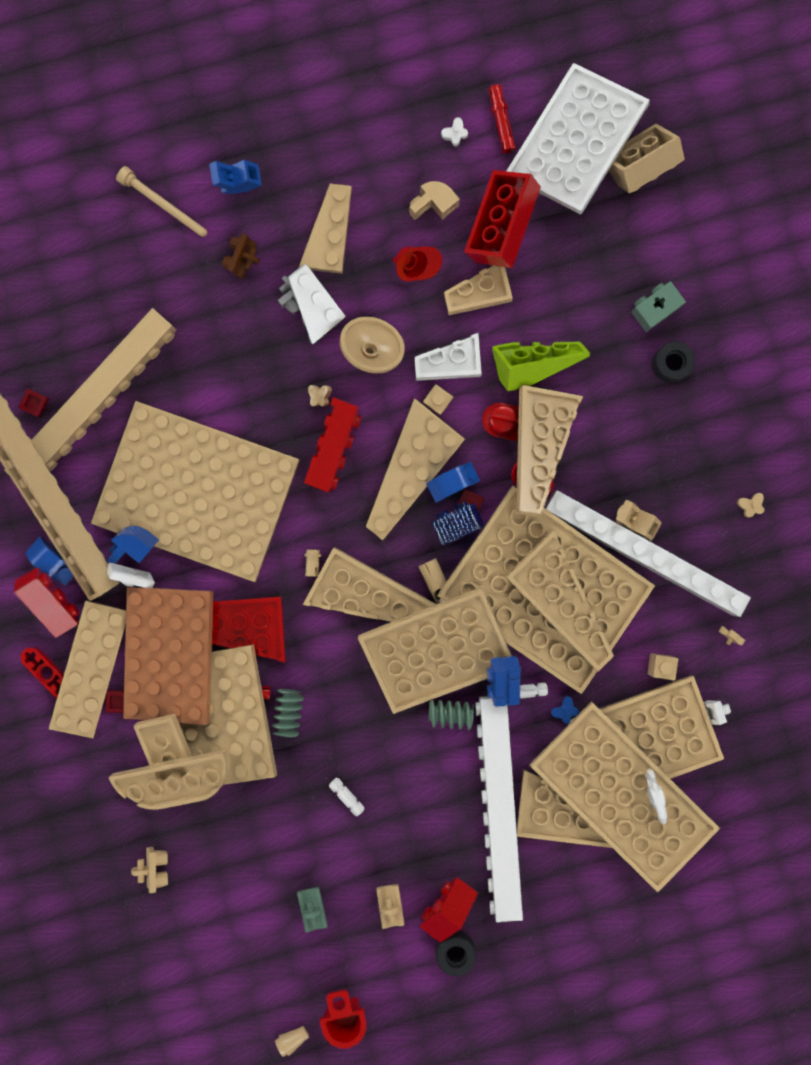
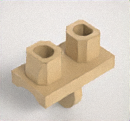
(154, 878)
(390, 906)

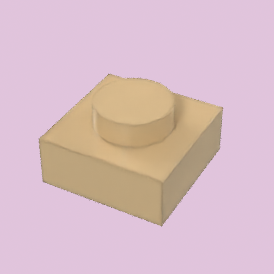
(438, 399)

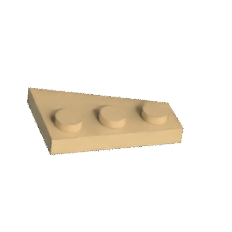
(481, 291)

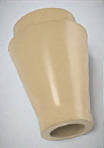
(291, 1040)

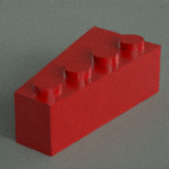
(333, 445)

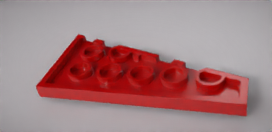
(250, 623)

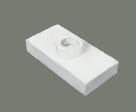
(130, 576)

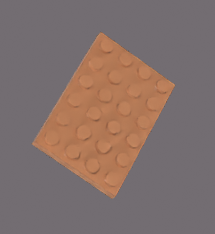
(168, 654)

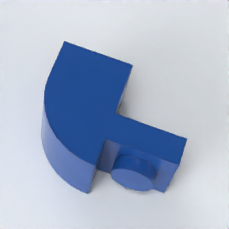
(235, 178)
(453, 481)
(133, 541)
(48, 560)

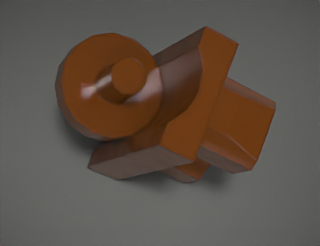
(243, 256)

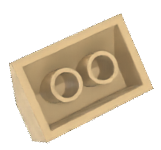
(646, 158)

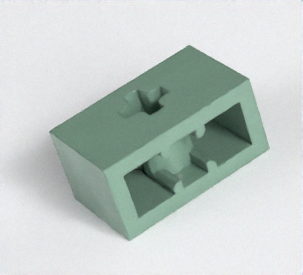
(666, 296)

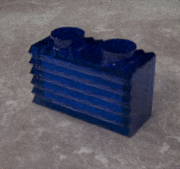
(458, 523)

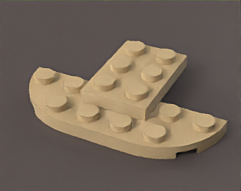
(173, 772)

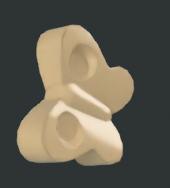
(318, 395)
(752, 506)
(732, 636)

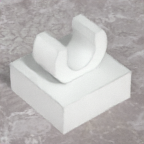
(717, 711)

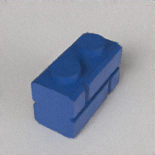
(504, 681)

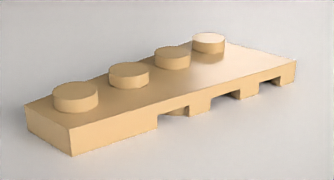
(328, 238)

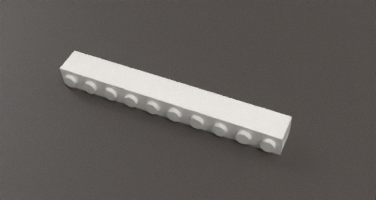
(647, 554)
(500, 811)

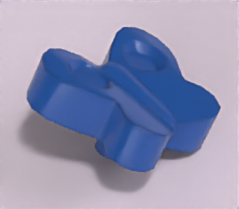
(566, 710)

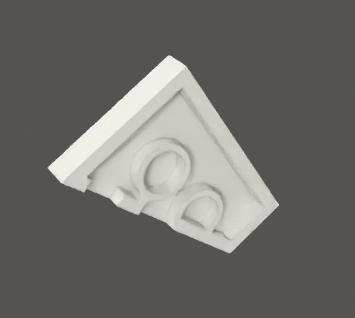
(315, 304)
(453, 361)

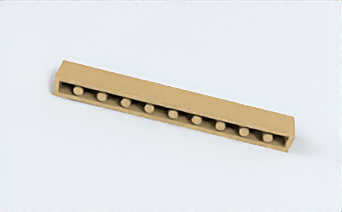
(102, 388)
(51, 507)

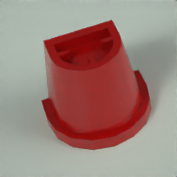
(343, 1020)

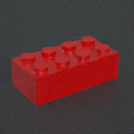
(502, 218)

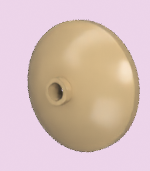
(372, 345)

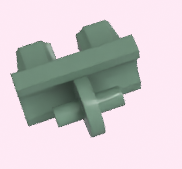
(312, 909)

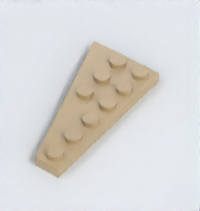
(542, 436)
(418, 457)
(555, 592)
(549, 817)

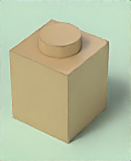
(662, 666)

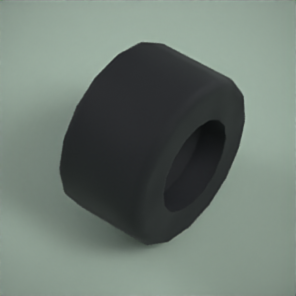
(685, 355)
(460, 966)

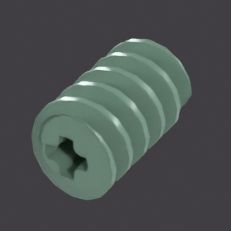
(288, 713)
(450, 714)

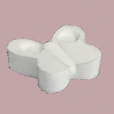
(455, 133)

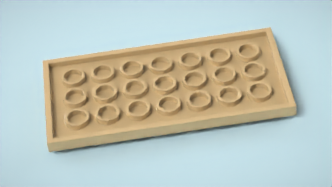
(607, 786)

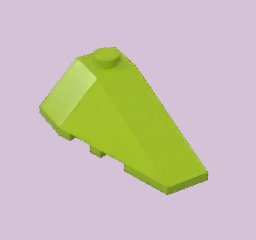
(531, 364)

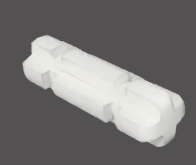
(531, 690)
(346, 796)

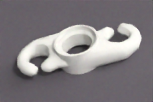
(656, 796)

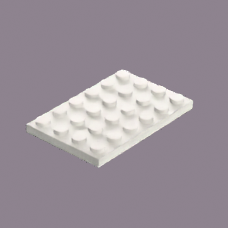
(579, 137)

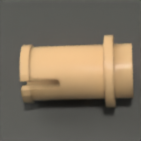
(312, 562)

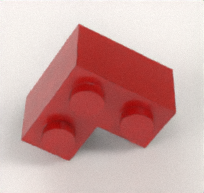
(449, 911)

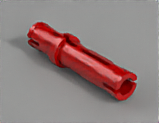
(499, 109)

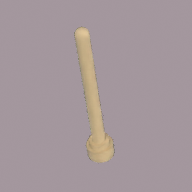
(127, 178)

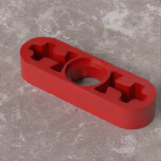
(30, 665)

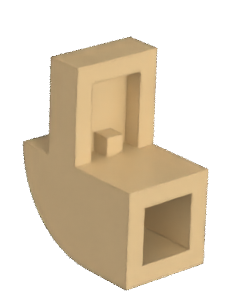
(437, 196)
(637, 520)

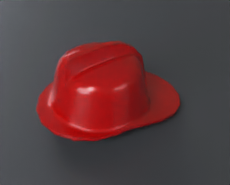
(417, 263)
(502, 421)

